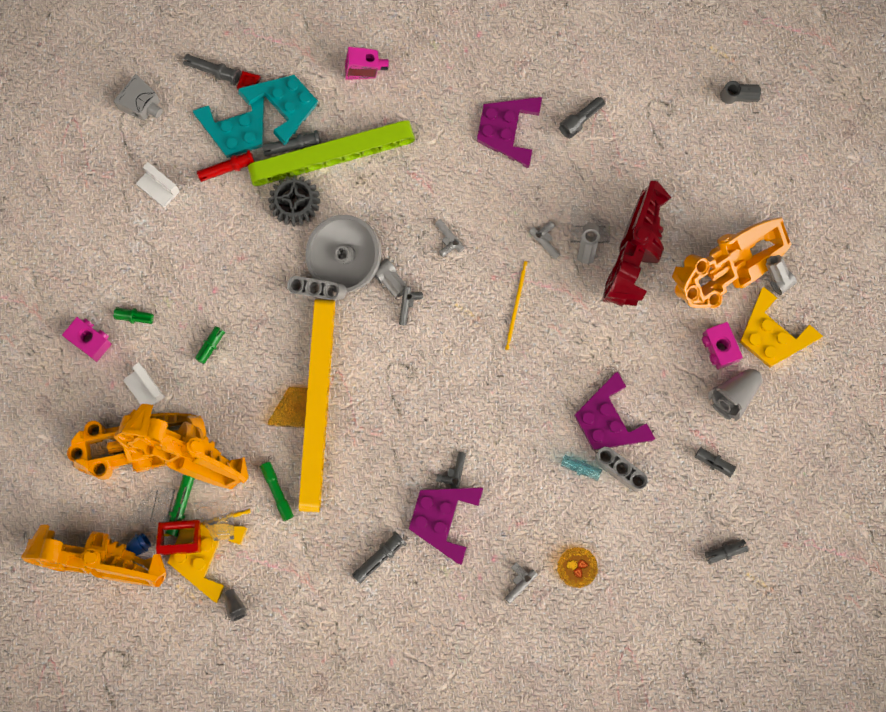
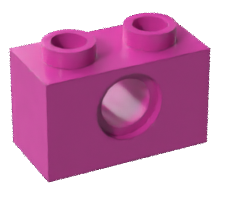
(79, 330)
(721, 334)

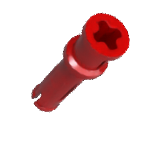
(234, 163)

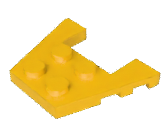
(768, 339)
(196, 565)

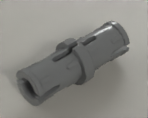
(715, 462)
(726, 551)

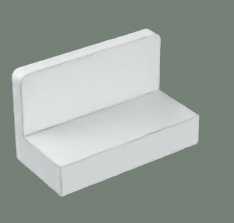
(157, 185)
(143, 386)

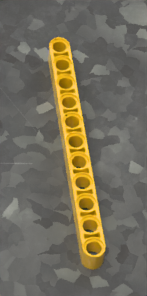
(317, 406)

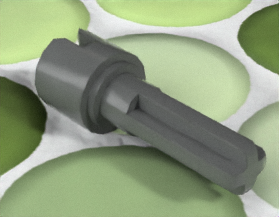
(573, 123)

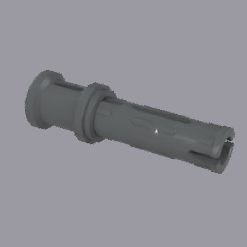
(220, 70)
(300, 141)
(386, 551)

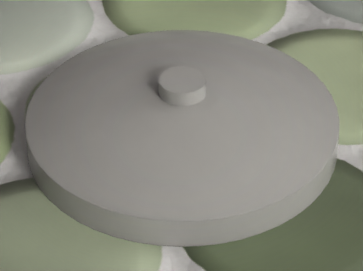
(344, 252)

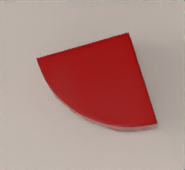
(248, 79)

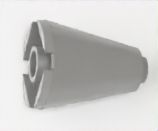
(735, 394)

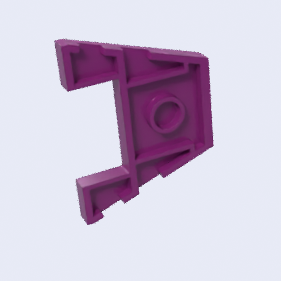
(499, 127)
(603, 424)
(435, 515)

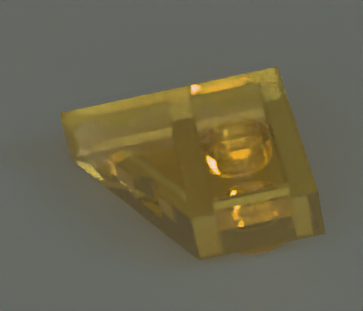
(291, 409)

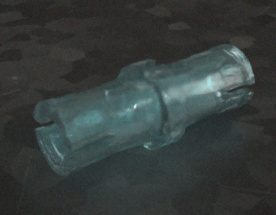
(581, 467)

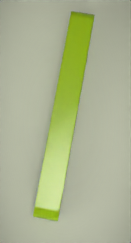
(331, 153)

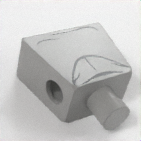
(138, 100)

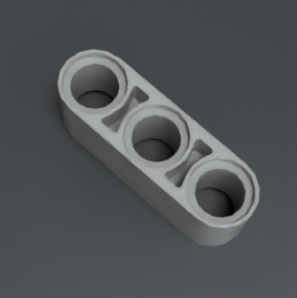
(308, 288)
(631, 470)

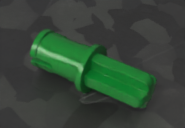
(133, 315)
(209, 345)

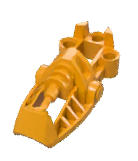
(730, 263)
(182, 451)
(139, 463)
(98, 557)

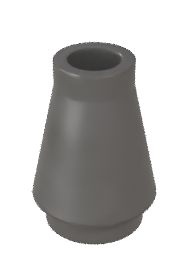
(235, 608)

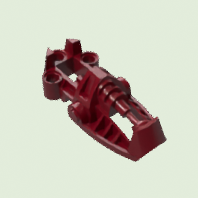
(639, 244)

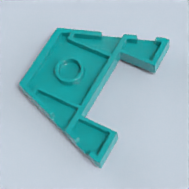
(288, 97)
(236, 133)

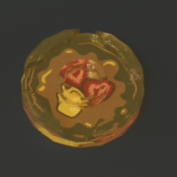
(577, 567)

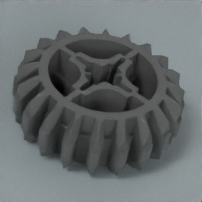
(280, 199)

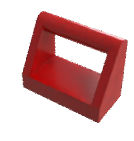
(179, 548)

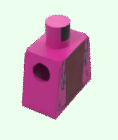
(363, 63)

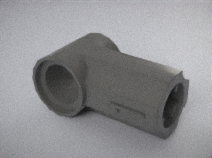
(741, 92)

